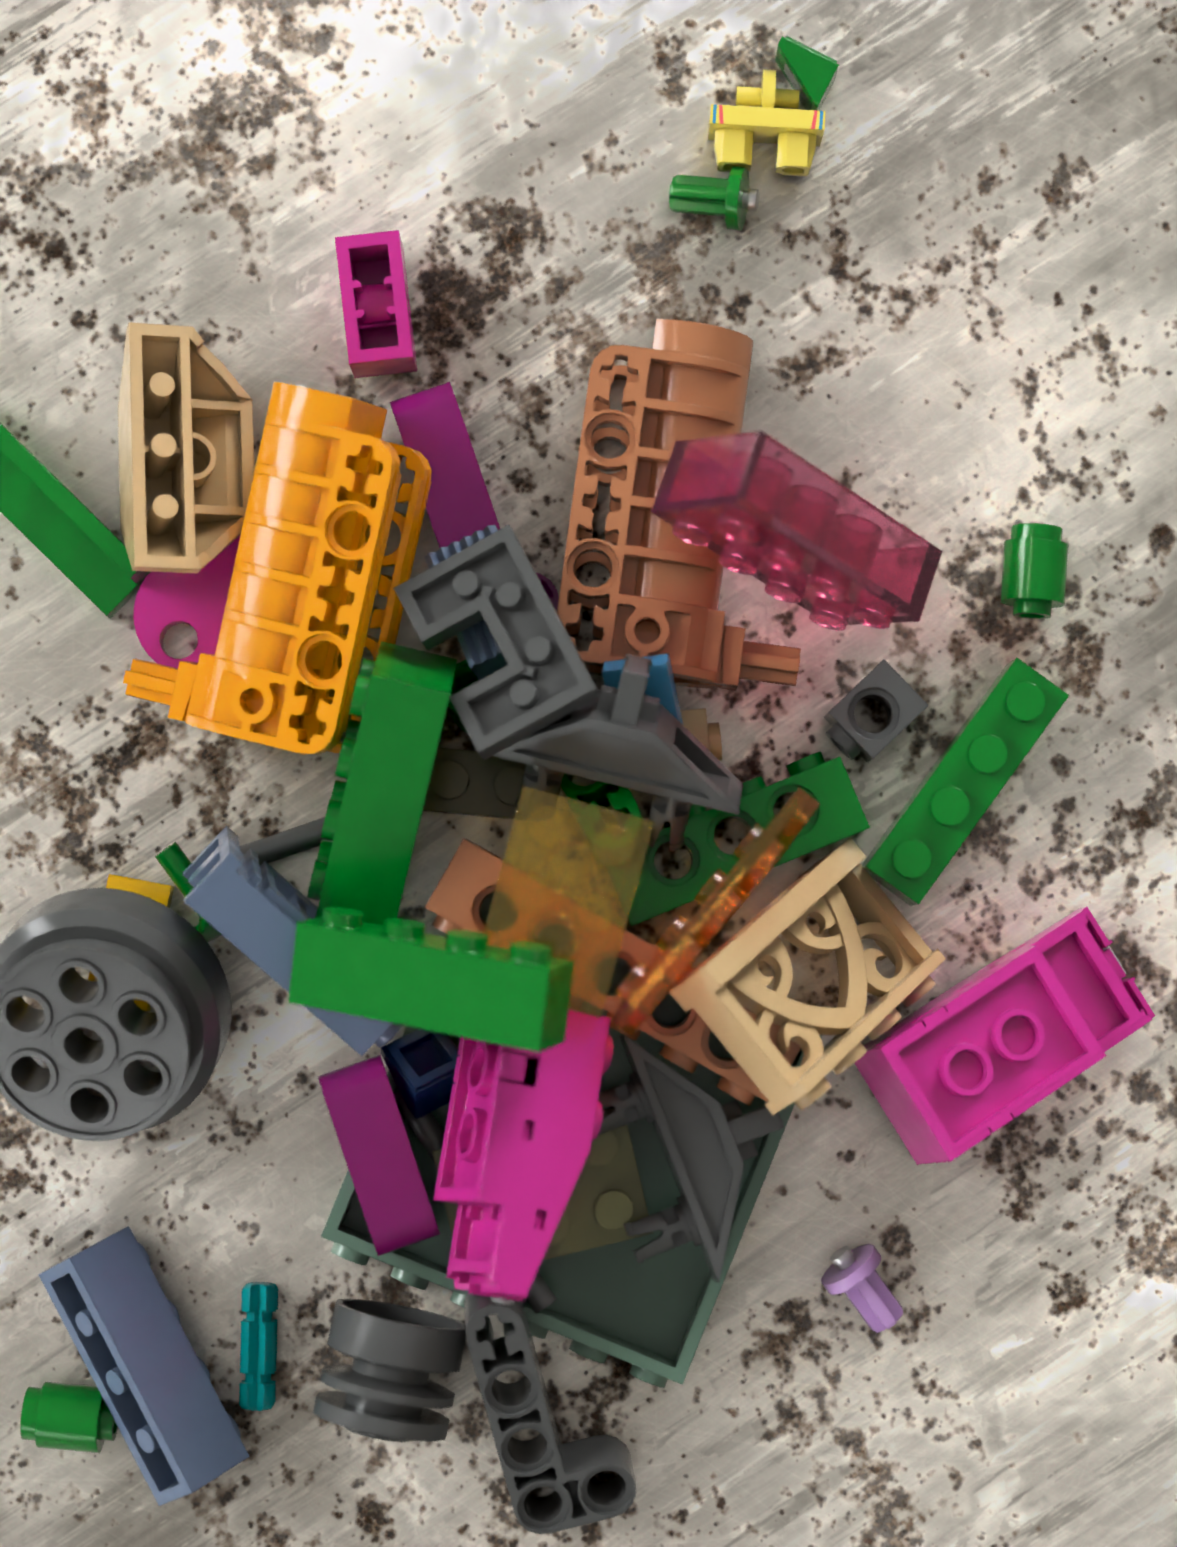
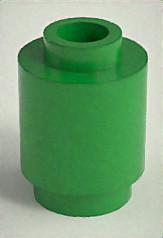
(1034, 570)
(67, 1417)

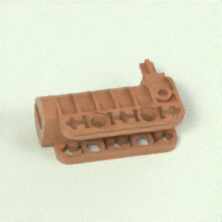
(660, 587)

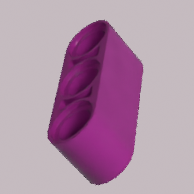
(457, 493)
(378, 1155)

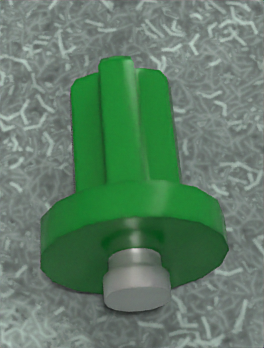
(715, 196)

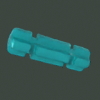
(258, 1346)

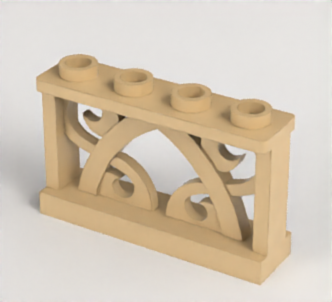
(730, 977)

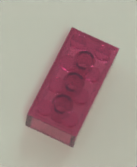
(796, 531)

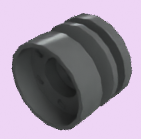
(389, 1382)

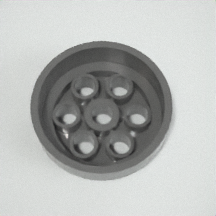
(134, 953)

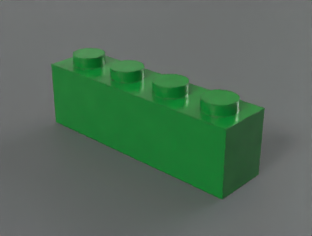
(964, 781)
(431, 980)

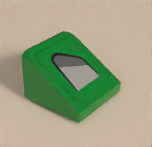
(806, 71)

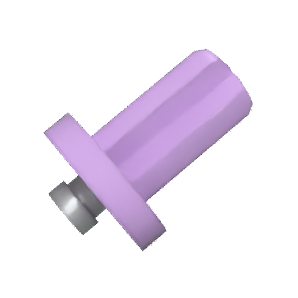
(856, 1276)

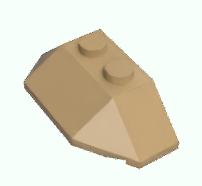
(180, 450)

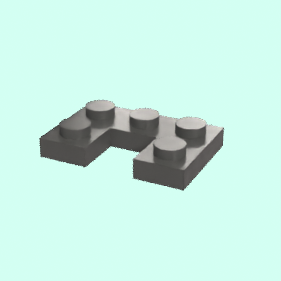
(543, 669)

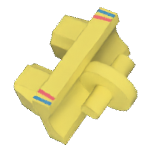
(767, 121)

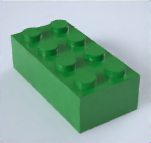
(387, 778)

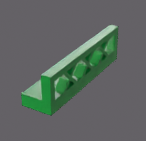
(64, 528)

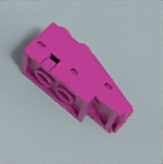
(1003, 1039)
(516, 1150)

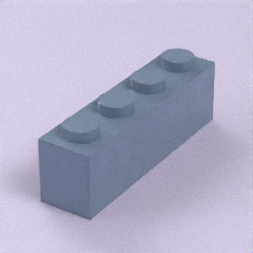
(144, 1366)

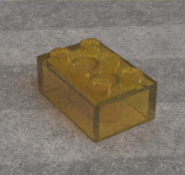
(569, 887)

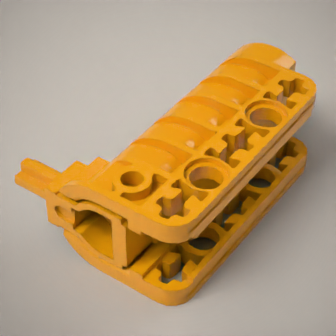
(303, 579)

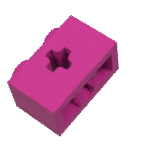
(376, 304)

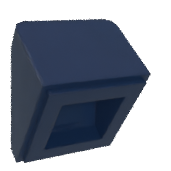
(422, 1069)

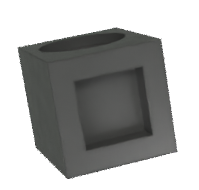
(893, 693)

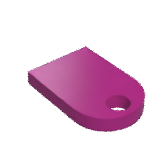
(184, 599)

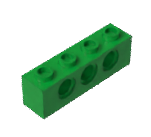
(833, 820)

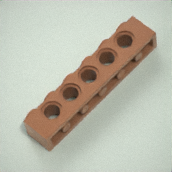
(458, 906)

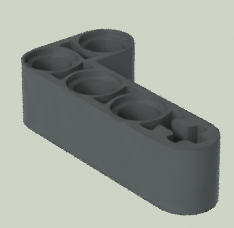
(543, 1459)

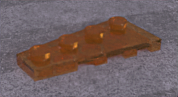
(720, 901)

